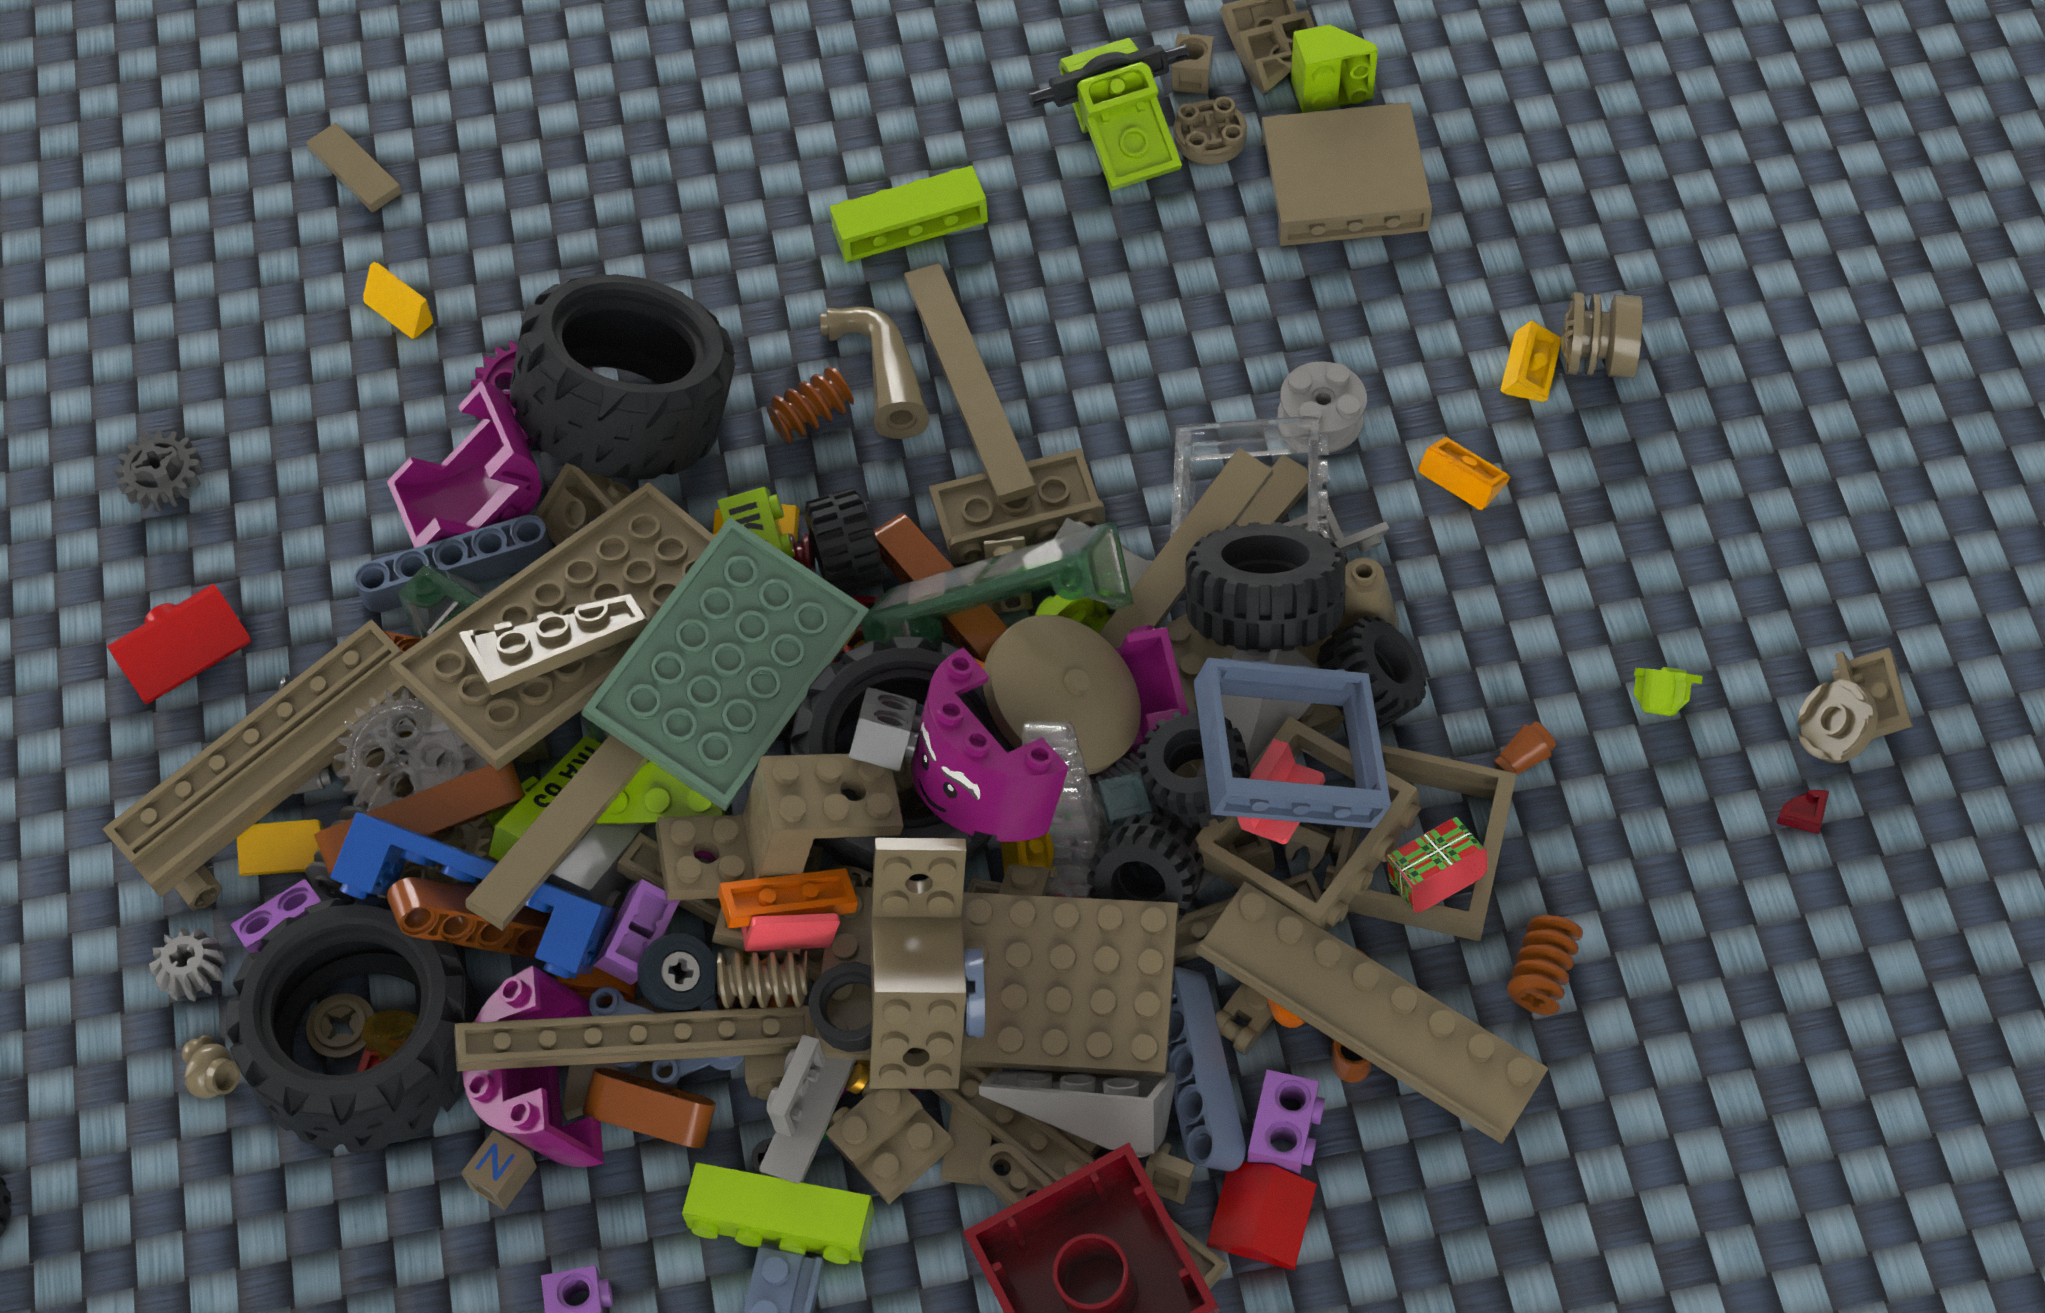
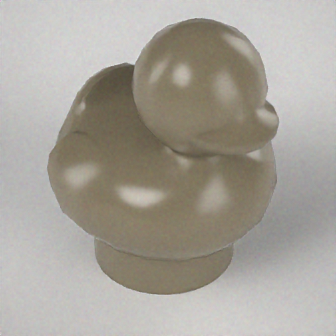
(209, 1068)

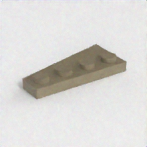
(531, 649)

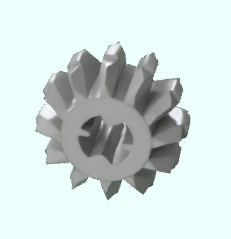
(187, 964)

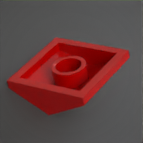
(1262, 1214)

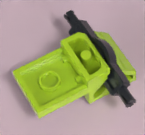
(1119, 107)

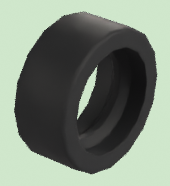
(823, 989)

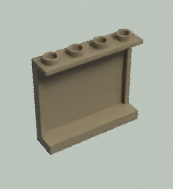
(1346, 174)

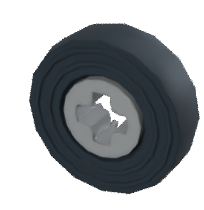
(660, 986)

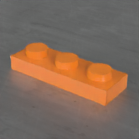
(787, 895)

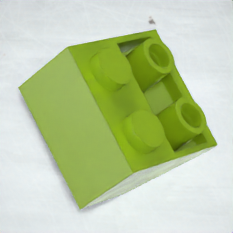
(1332, 68)

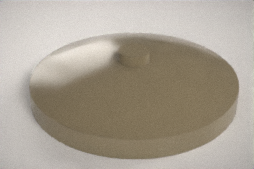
(1063, 673)

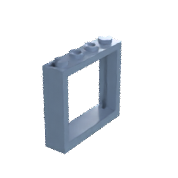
(1288, 800)

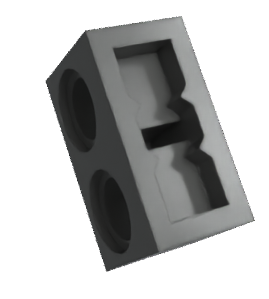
(885, 729)

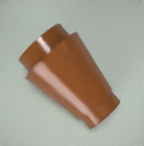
(1526, 749)

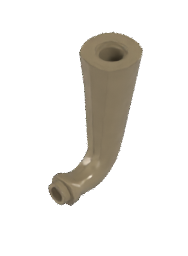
(897, 394)

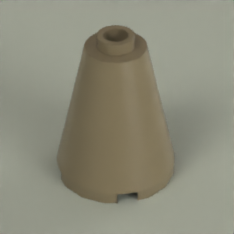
(1367, 594)

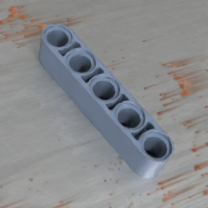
(468, 549)
(1203, 1083)

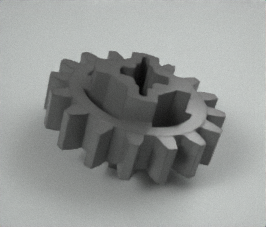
(159, 470)

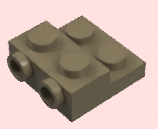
(576, 498)
(888, 1139)

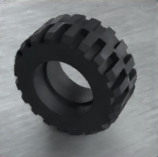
(1265, 586)

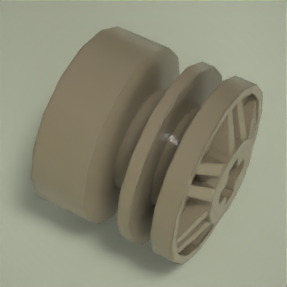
(1603, 335)

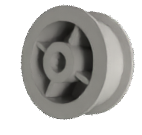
(1332, 394)

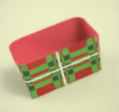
(1437, 865)

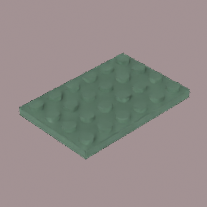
(725, 663)

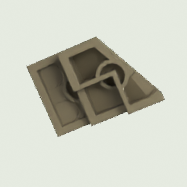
(1264, 37)

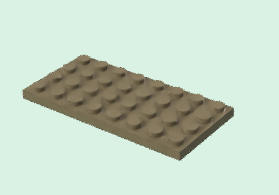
(631, 549)
(1063, 982)

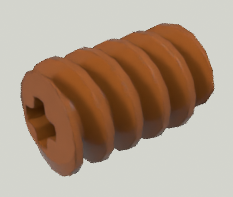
(809, 403)
(1544, 963)

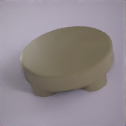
(1210, 131)

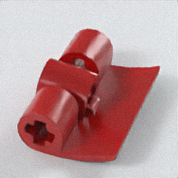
(179, 643)

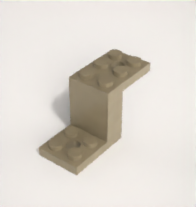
(785, 810)
(917, 963)

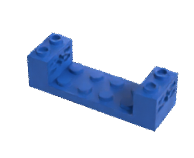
(379, 849)

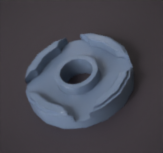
(975, 993)

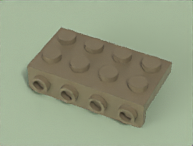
(971, 513)

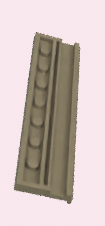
(255, 762)
(1373, 1012)

